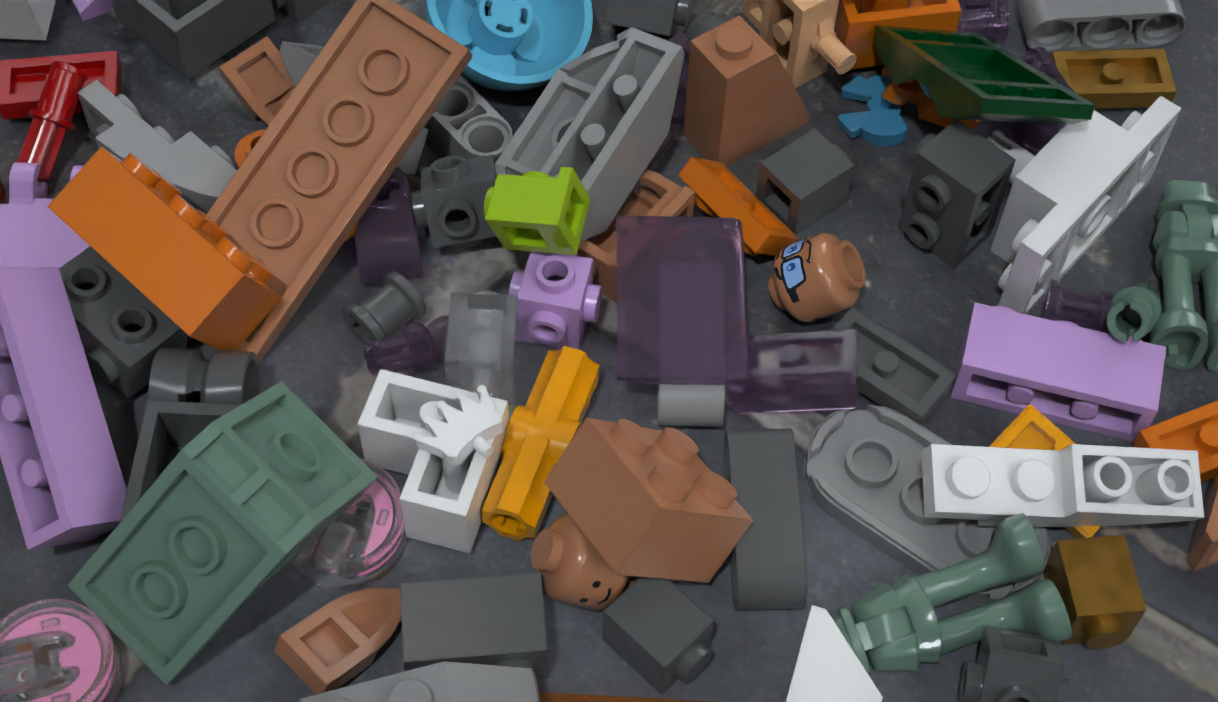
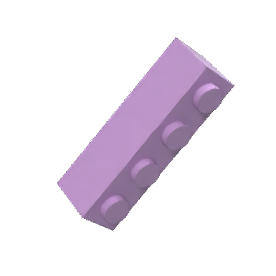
(51, 417)

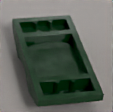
(976, 78)

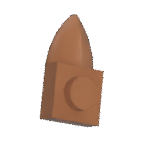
(259, 79)
(340, 637)

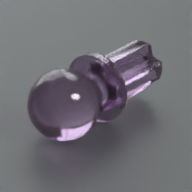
(415, 348)

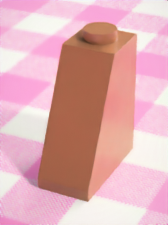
(737, 94)

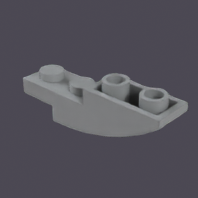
(187, 163)

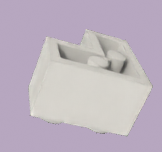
(438, 500)

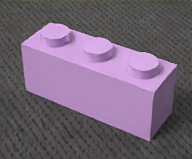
(1060, 369)

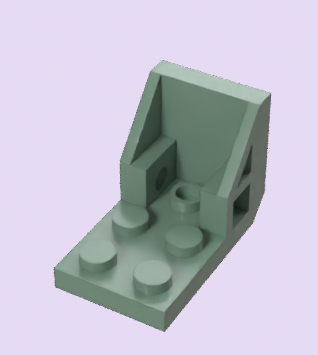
(219, 527)

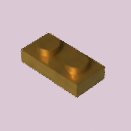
(1117, 76)

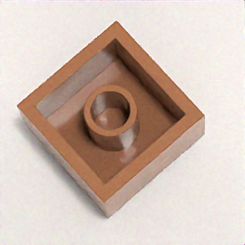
(648, 501)

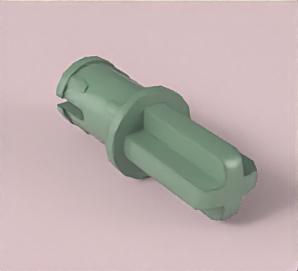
(1134, 312)

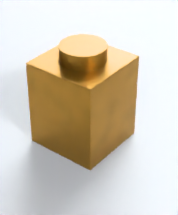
(1097, 589)

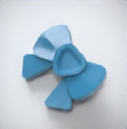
(882, 120)

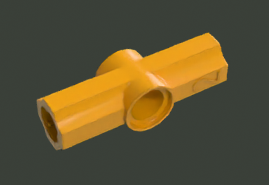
(536, 441)

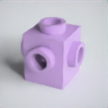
(556, 299)

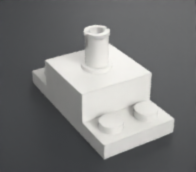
(1072, 195)

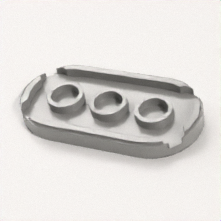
(869, 478)

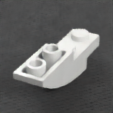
(1062, 487)

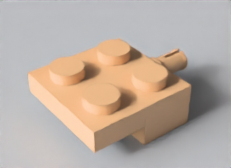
(801, 35)

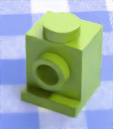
(538, 211)

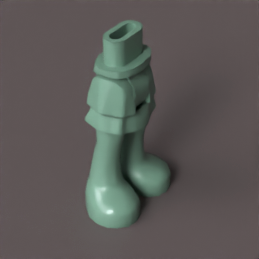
(1187, 255)
(899, 628)

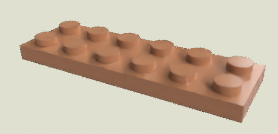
(334, 149)

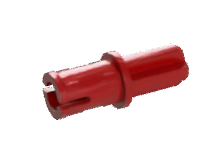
(52, 117)

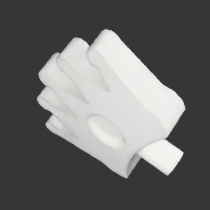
(462, 429)

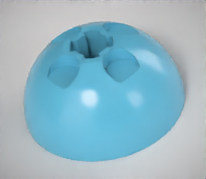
(514, 41)

